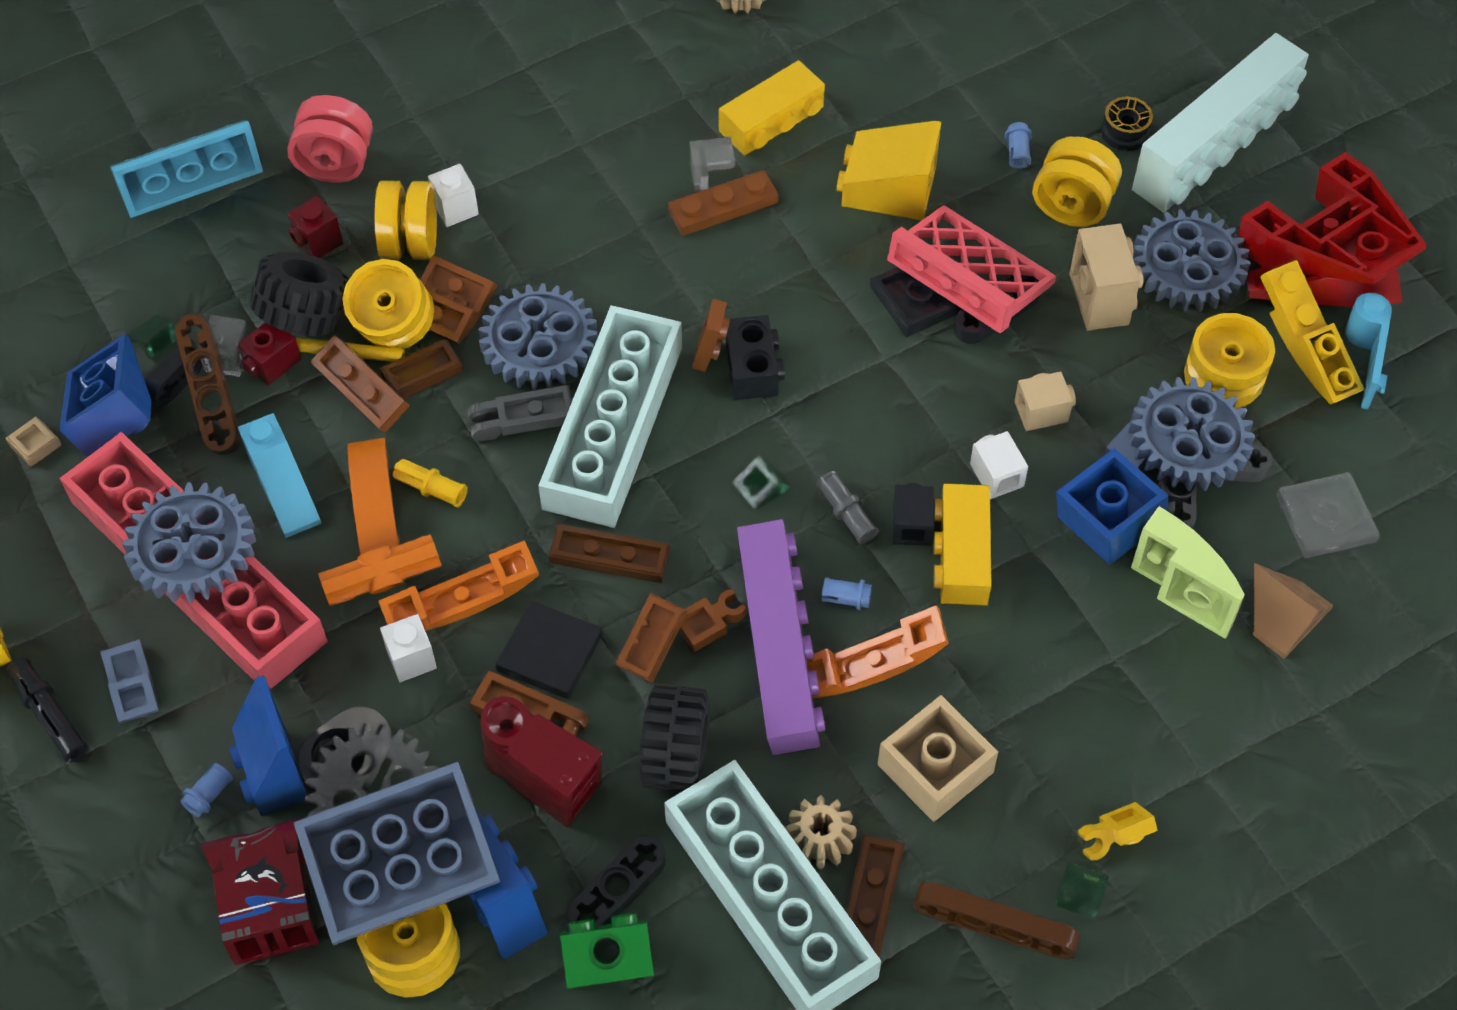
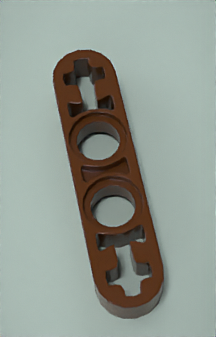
(204, 385)
(997, 920)

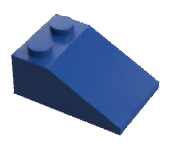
(105, 397)
(265, 753)

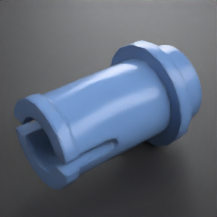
(1018, 138)
(847, 593)
(206, 790)

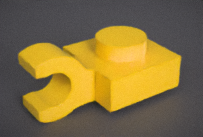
(1123, 826)

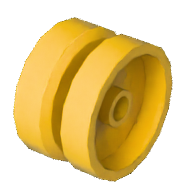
(1077, 181)
(405, 220)
(388, 304)
(1231, 354)
(413, 953)

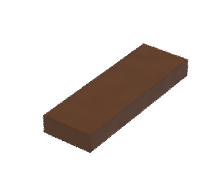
(609, 553)
(874, 887)

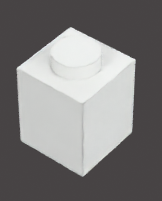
(454, 195)
(999, 464)
(408, 648)

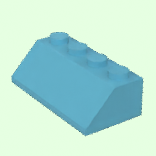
(187, 168)

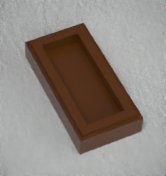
(422, 369)

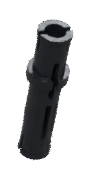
(39, 697)

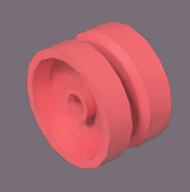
(330, 139)

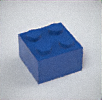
(1109, 505)

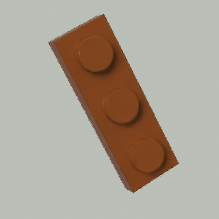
(723, 202)
(360, 383)

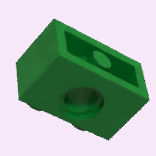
(586, 969)

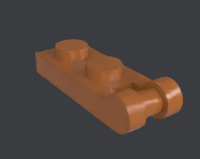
(536, 702)

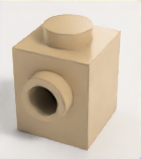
(1044, 400)

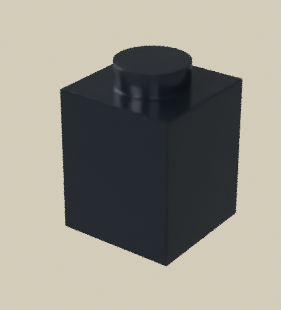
(913, 514)

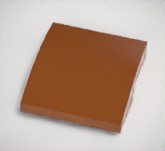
(457, 298)

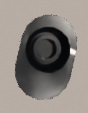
(338, 726)

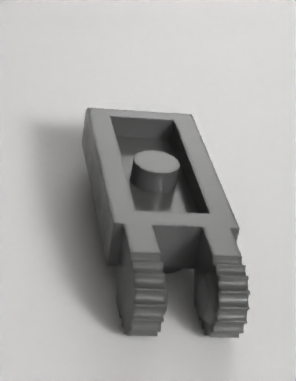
(520, 413)

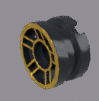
(1126, 123)

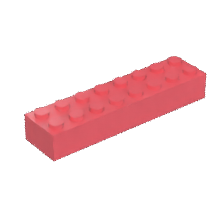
(252, 620)

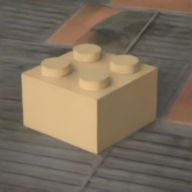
(1105, 276)
(937, 758)

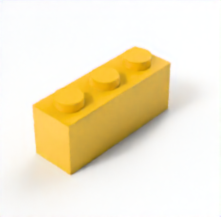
(771, 107)
(963, 544)

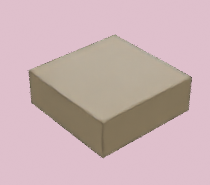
(33, 441)

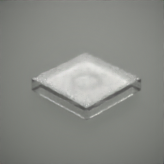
(1327, 515)

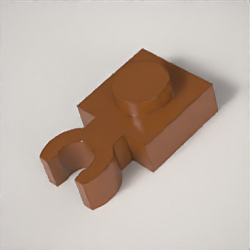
(707, 622)

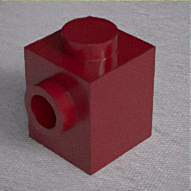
(314, 228)
(268, 353)

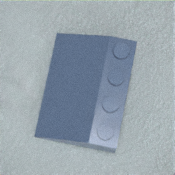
(396, 853)

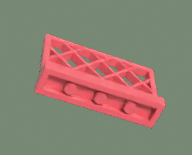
(959, 280)

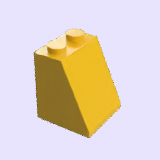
(891, 169)

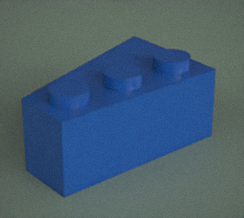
(510, 904)

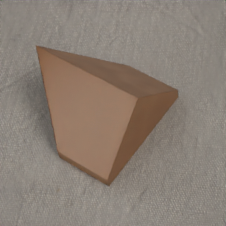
(1284, 610)

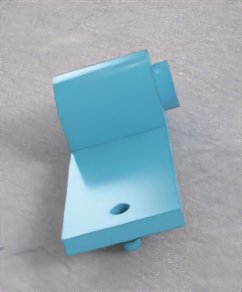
(1369, 330)

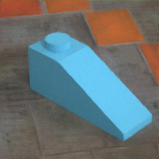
(279, 475)

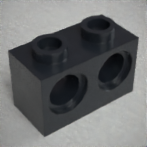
(748, 357)

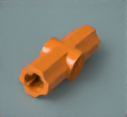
(380, 570)

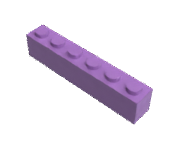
(778, 637)

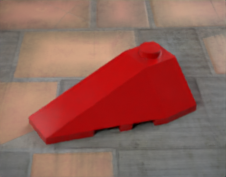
(1333, 291)

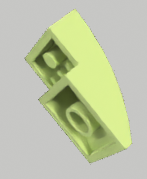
(1189, 572)

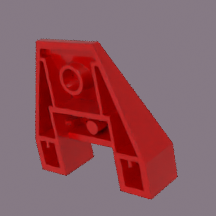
(1353, 239)

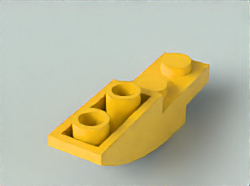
(1307, 336)

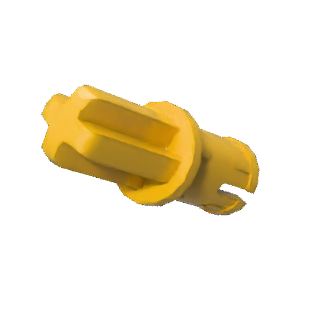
(430, 482)

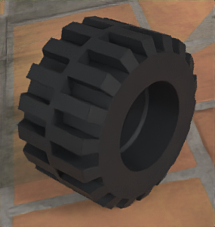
(299, 293)
(674, 737)

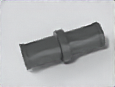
(847, 507)

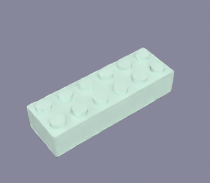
(1219, 123)
(611, 417)
(771, 890)

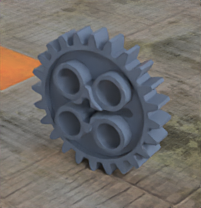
(1191, 260)
(538, 336)
(1191, 434)
(189, 542)

